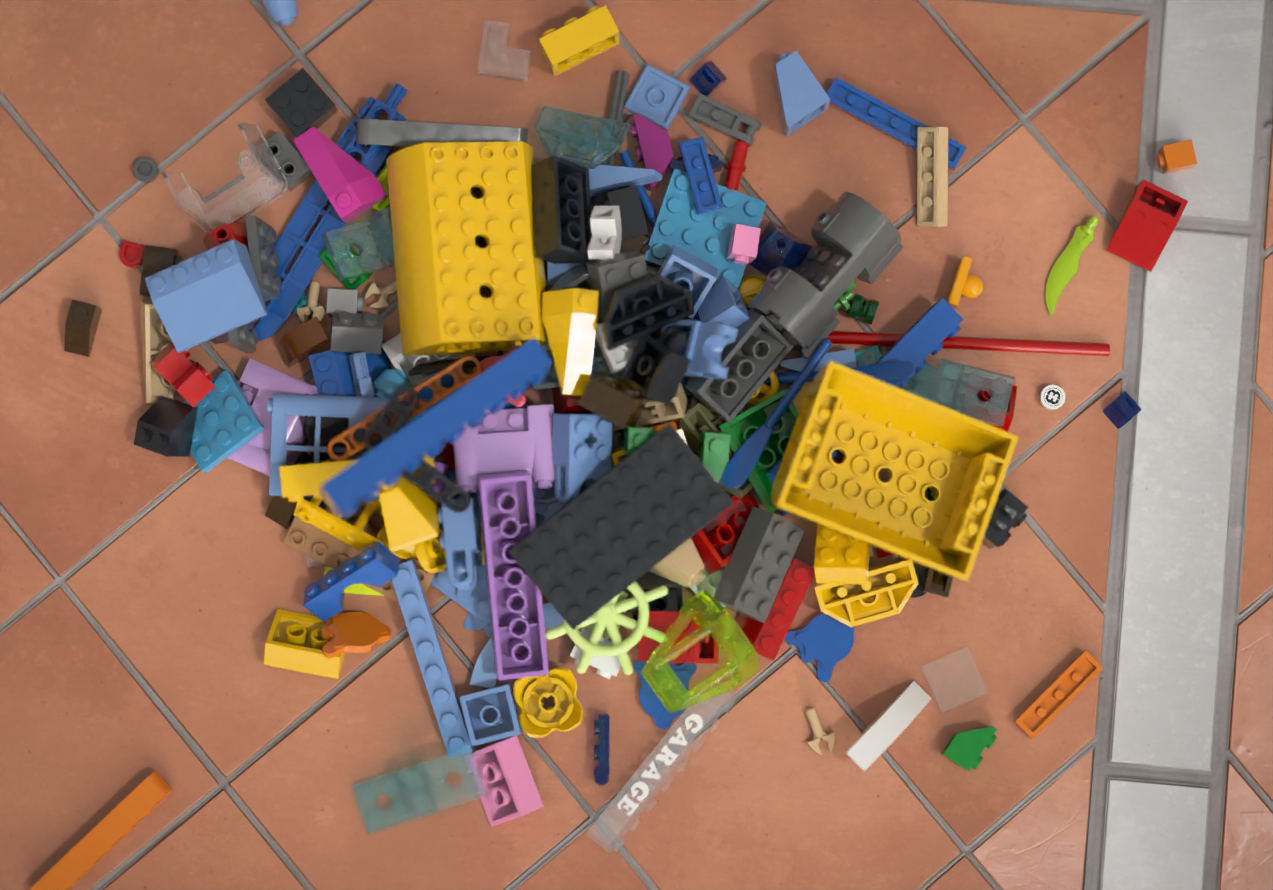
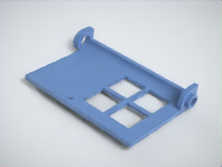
(320, 406)

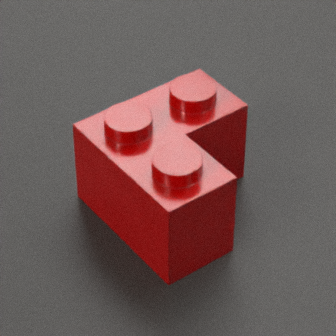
(187, 378)

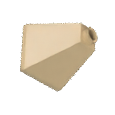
(682, 565)

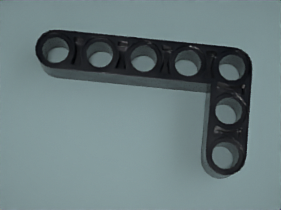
(431, 472)

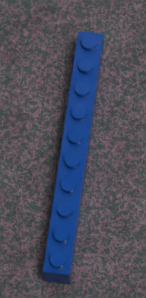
(914, 346)

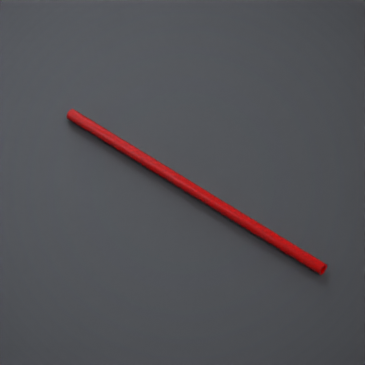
(984, 344)

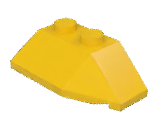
(883, 596)

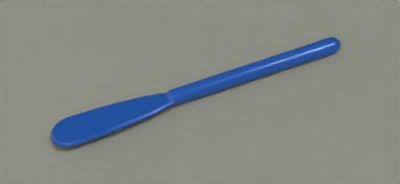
(883, 372)
(750, 452)

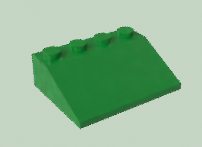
(743, 427)

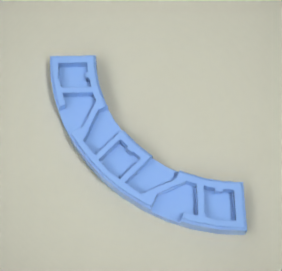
(484, 669)

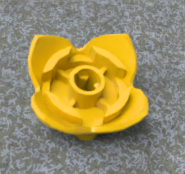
(567, 710)

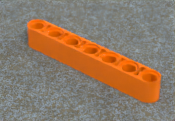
(431, 382)
(105, 834)

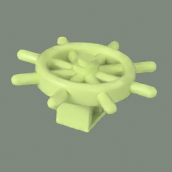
(606, 624)

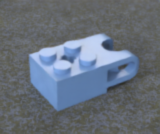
(704, 347)
(579, 452)
(461, 543)

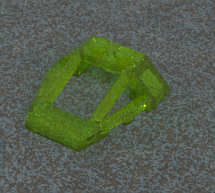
(728, 635)

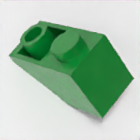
(967, 746)

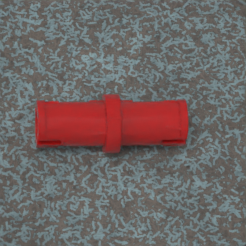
(736, 165)

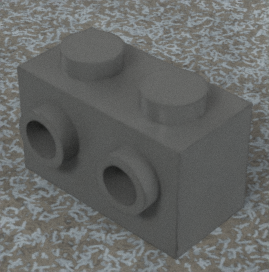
(289, 160)
(356, 332)

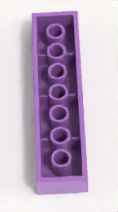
(512, 595)

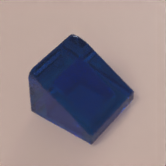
(707, 78)
(1121, 410)

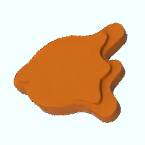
(353, 633)

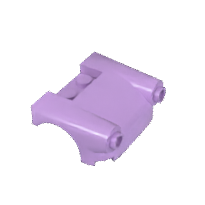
(258, 386)
(508, 443)

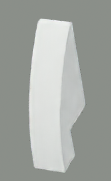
(888, 725)

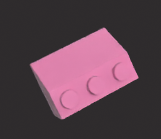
(506, 782)

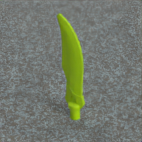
(1067, 263)

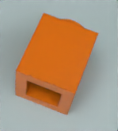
(1176, 157)

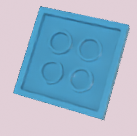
(222, 422)

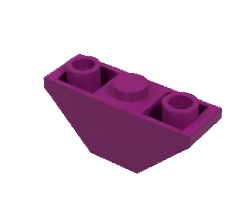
(653, 146)

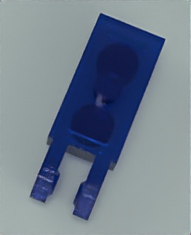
(602, 751)

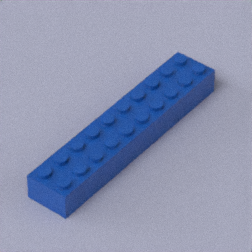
(436, 427)

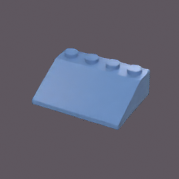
(207, 295)

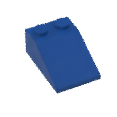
(334, 373)

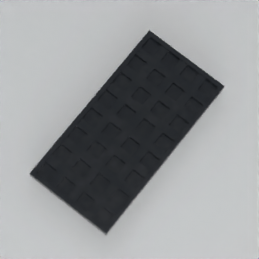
(621, 526)

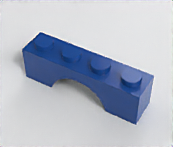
(371, 566)

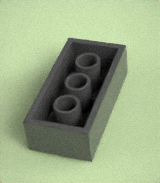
(758, 564)

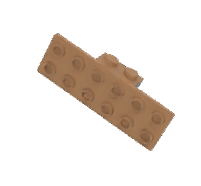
(334, 552)

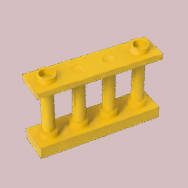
(351, 535)

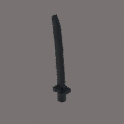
(438, 365)

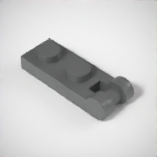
(724, 119)

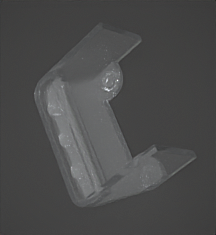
(257, 187)

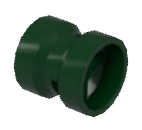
(869, 309)

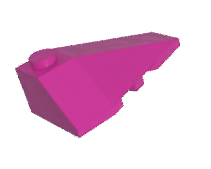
(342, 178)

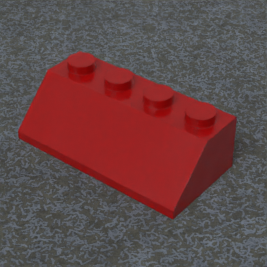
(769, 636)

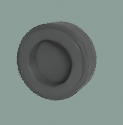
(145, 169)

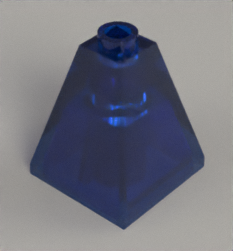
(771, 256)

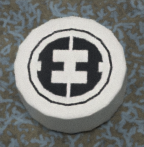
(1052, 397)

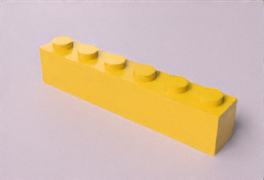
(308, 478)

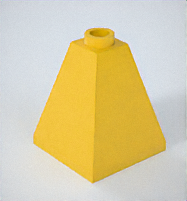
(408, 514)

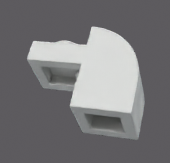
(606, 232)

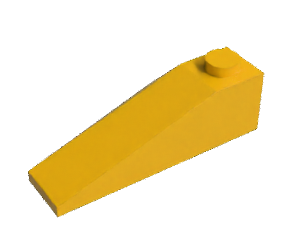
(571, 330)

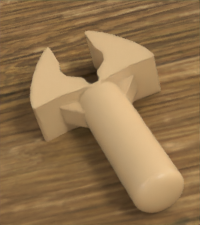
(384, 292)
(311, 306)
(818, 732)

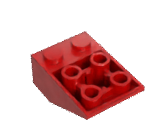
(1146, 225)
(701, 652)

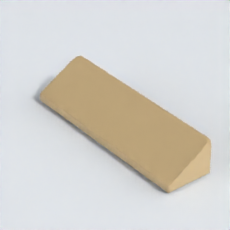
(932, 176)

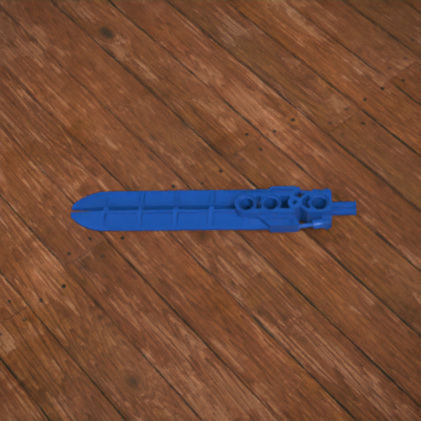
(310, 211)

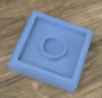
(657, 97)

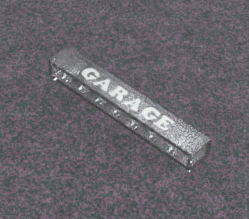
(656, 771)

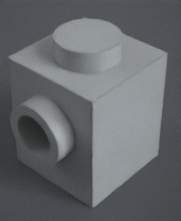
(344, 301)

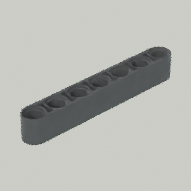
(413, 133)

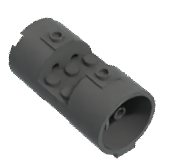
(852, 244)

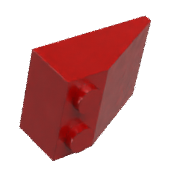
(719, 537)

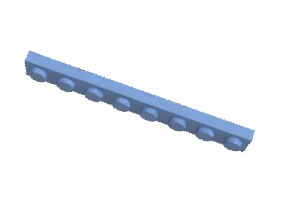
(431, 657)

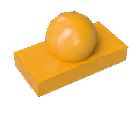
(964, 283)

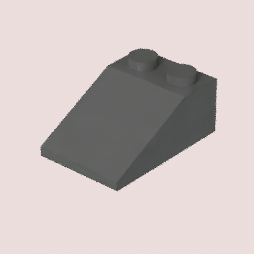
(613, 275)

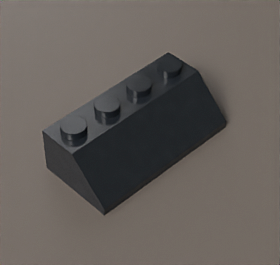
(561, 211)

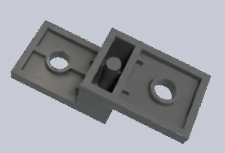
(265, 263)

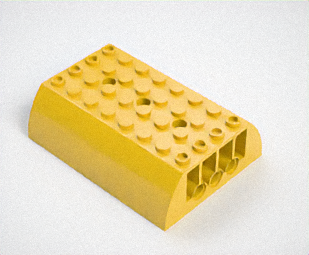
(437, 251)
(920, 449)

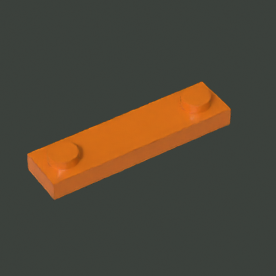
(1058, 694)

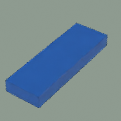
(700, 175)

